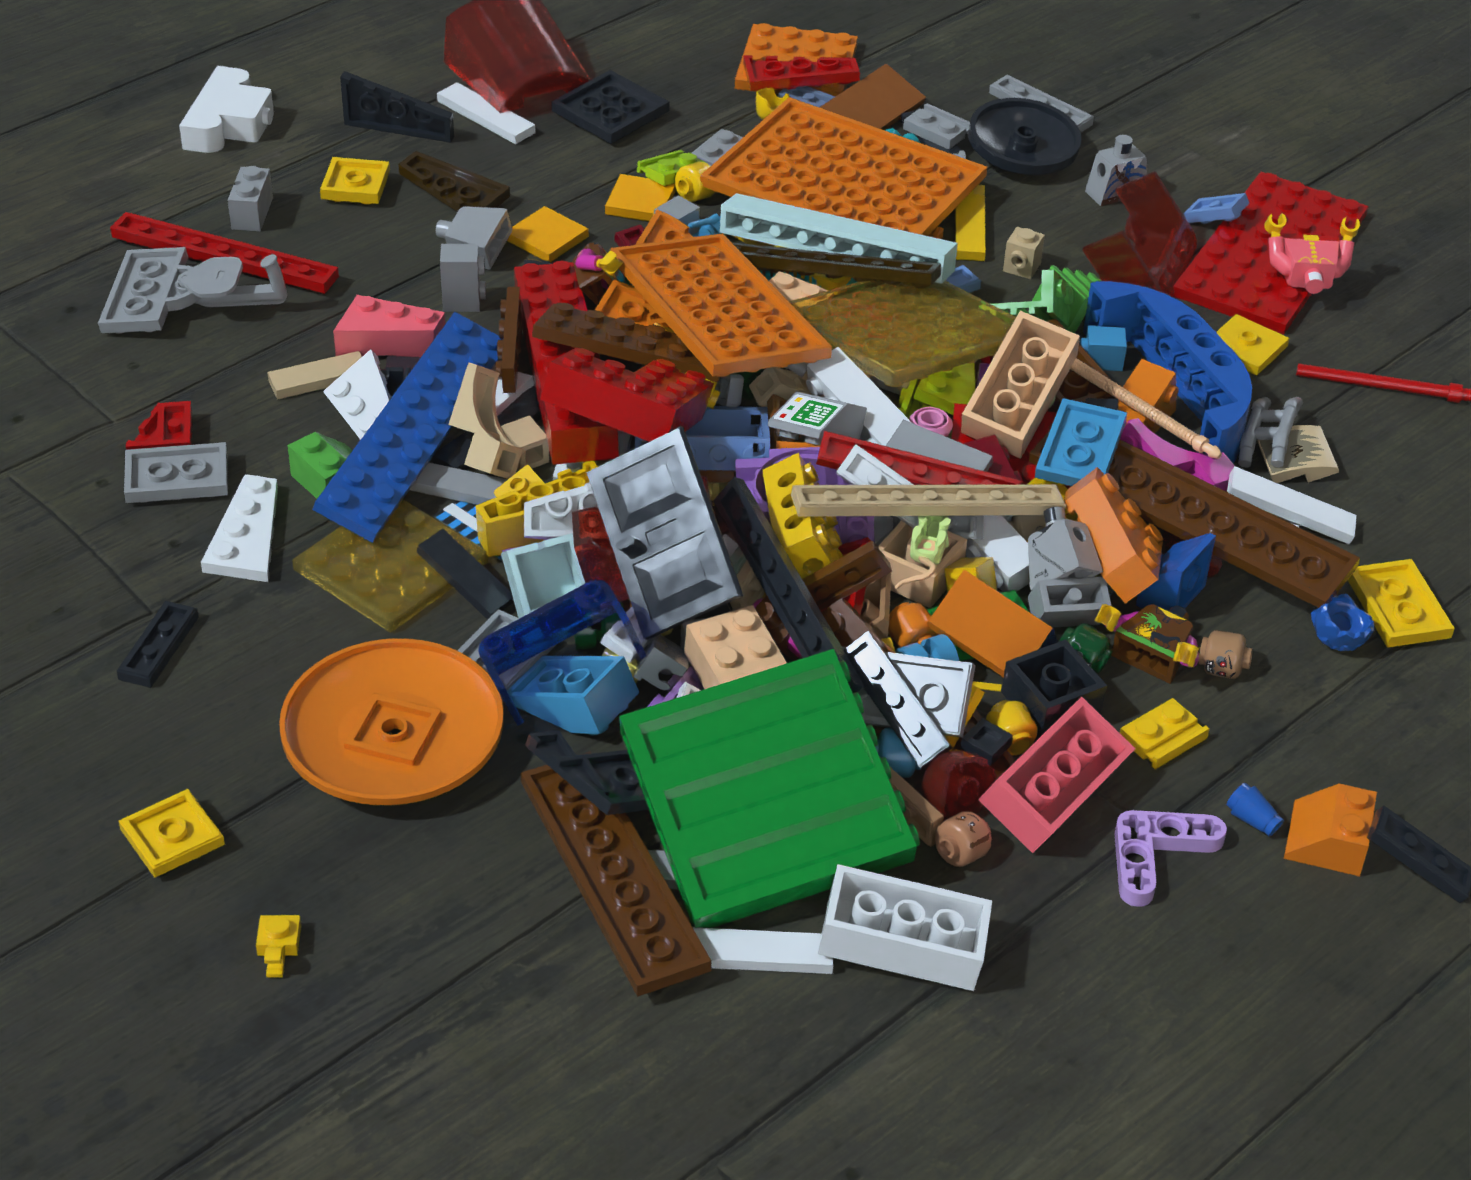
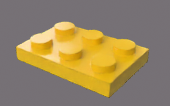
(1400, 603)

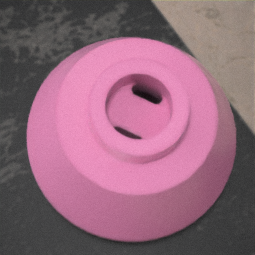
(933, 420)

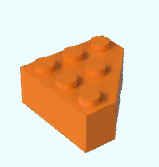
(1123, 540)

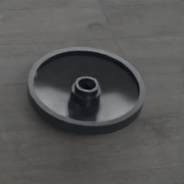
(1024, 136)

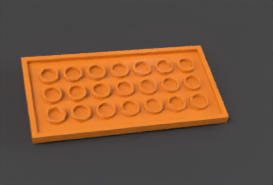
(721, 305)

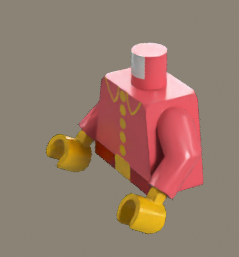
(1310, 259)

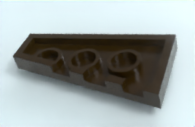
(452, 184)

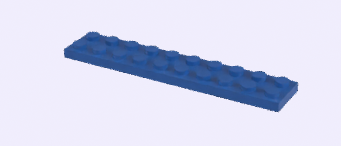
(406, 431)

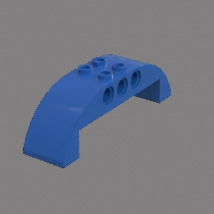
(1179, 339)

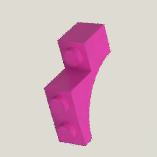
(1197, 464)

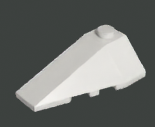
(552, 514)

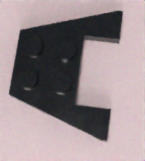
(602, 777)

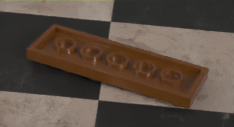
(615, 337)

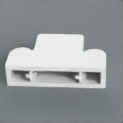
(226, 110)

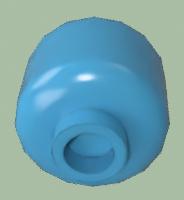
(896, 753)

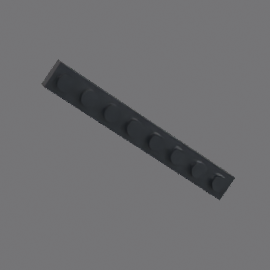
(778, 575)

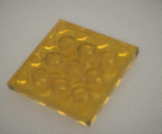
(384, 577)

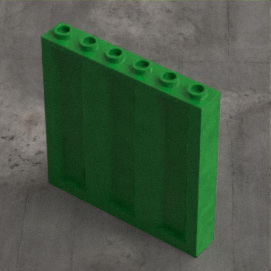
(767, 788)

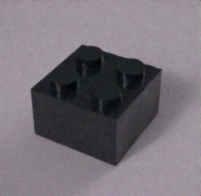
(1051, 683)

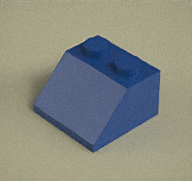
(1181, 574)

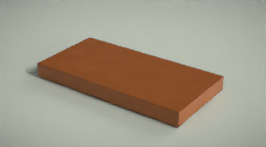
(877, 99)

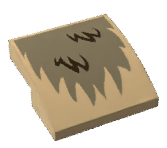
(1305, 455)

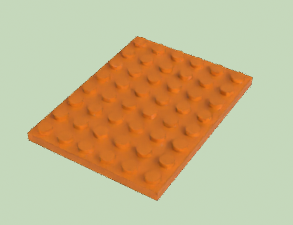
(844, 170)

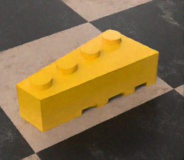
(502, 518)

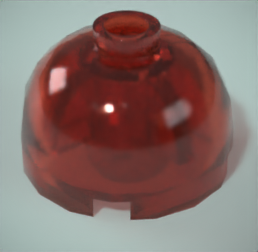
(957, 782)

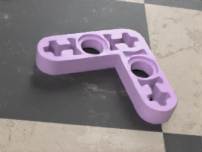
(1151, 838)

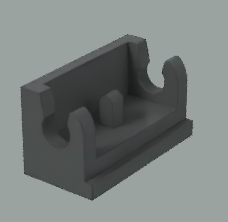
(661, 657)

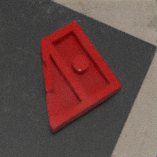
(166, 427)

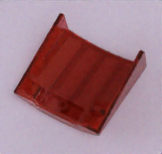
(510, 51)

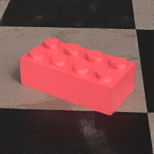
(1056, 774)

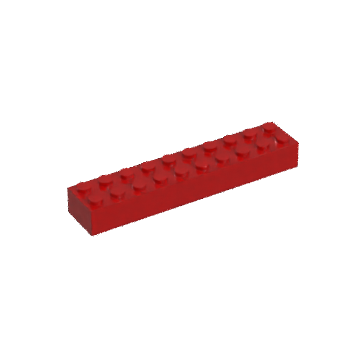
(568, 434)

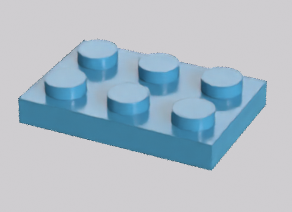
(1079, 442)

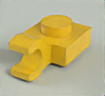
(277, 938)

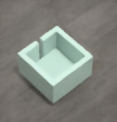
(542, 574)

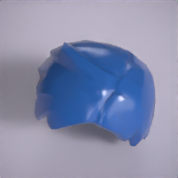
(1342, 624)

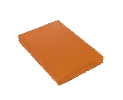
(987, 623)

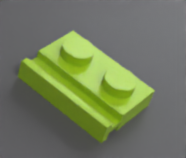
(664, 167)

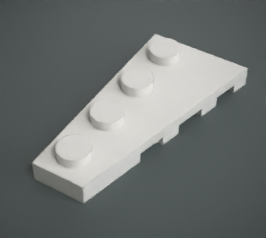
(360, 393)

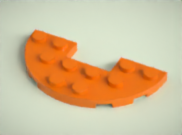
(624, 299)

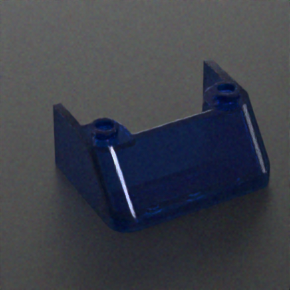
(549, 627)

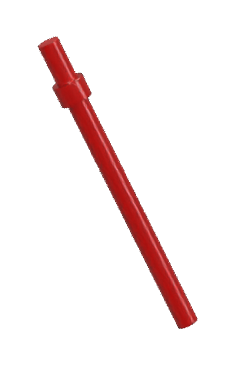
(1453, 392)

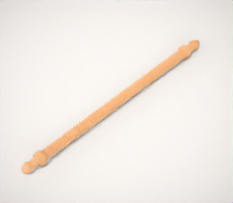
(1198, 442)

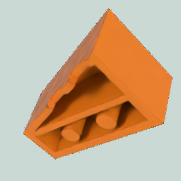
(1153, 385)

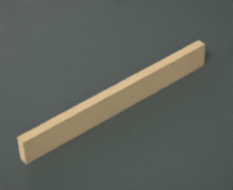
(925, 500)

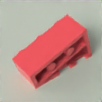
(386, 328)

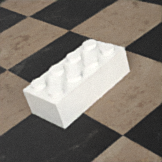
(905, 927)

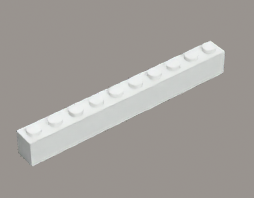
(845, 382)

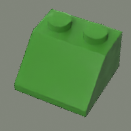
(316, 461)

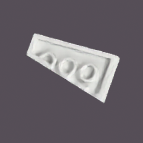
(245, 533)

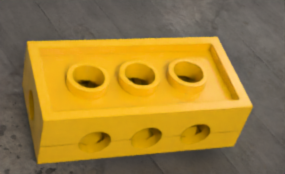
(807, 540)

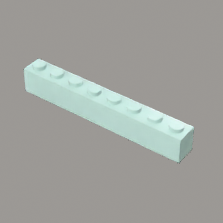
(823, 232)

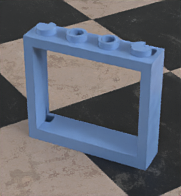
(727, 436)

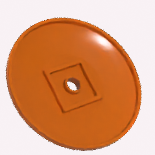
(349, 700)

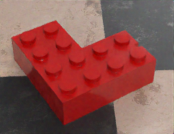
(637, 402)

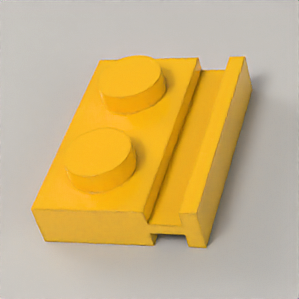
(1164, 733)

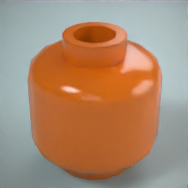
(909, 624)

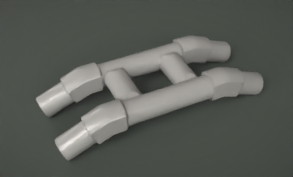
(1278, 434)

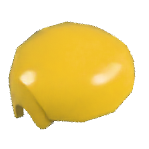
(767, 102)

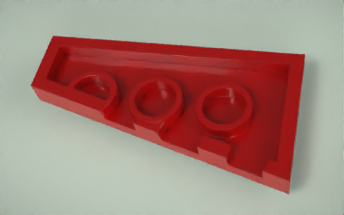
(799, 72)

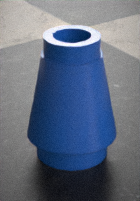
(1254, 809)

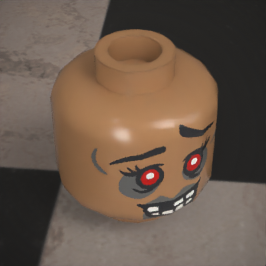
(1225, 654)

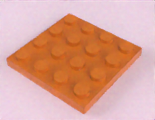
(791, 42)

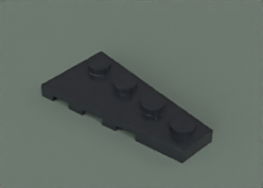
(387, 110)

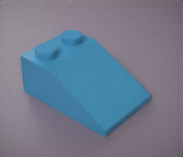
(576, 691)

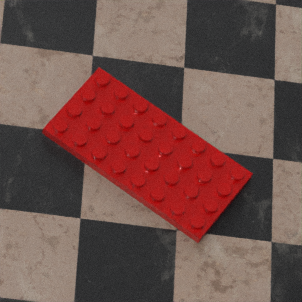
(1234, 265)

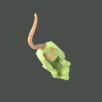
(928, 545)

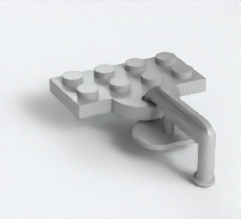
(160, 282)

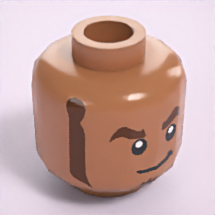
(963, 839)

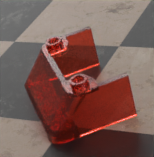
(1160, 237)

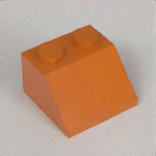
(1332, 828)

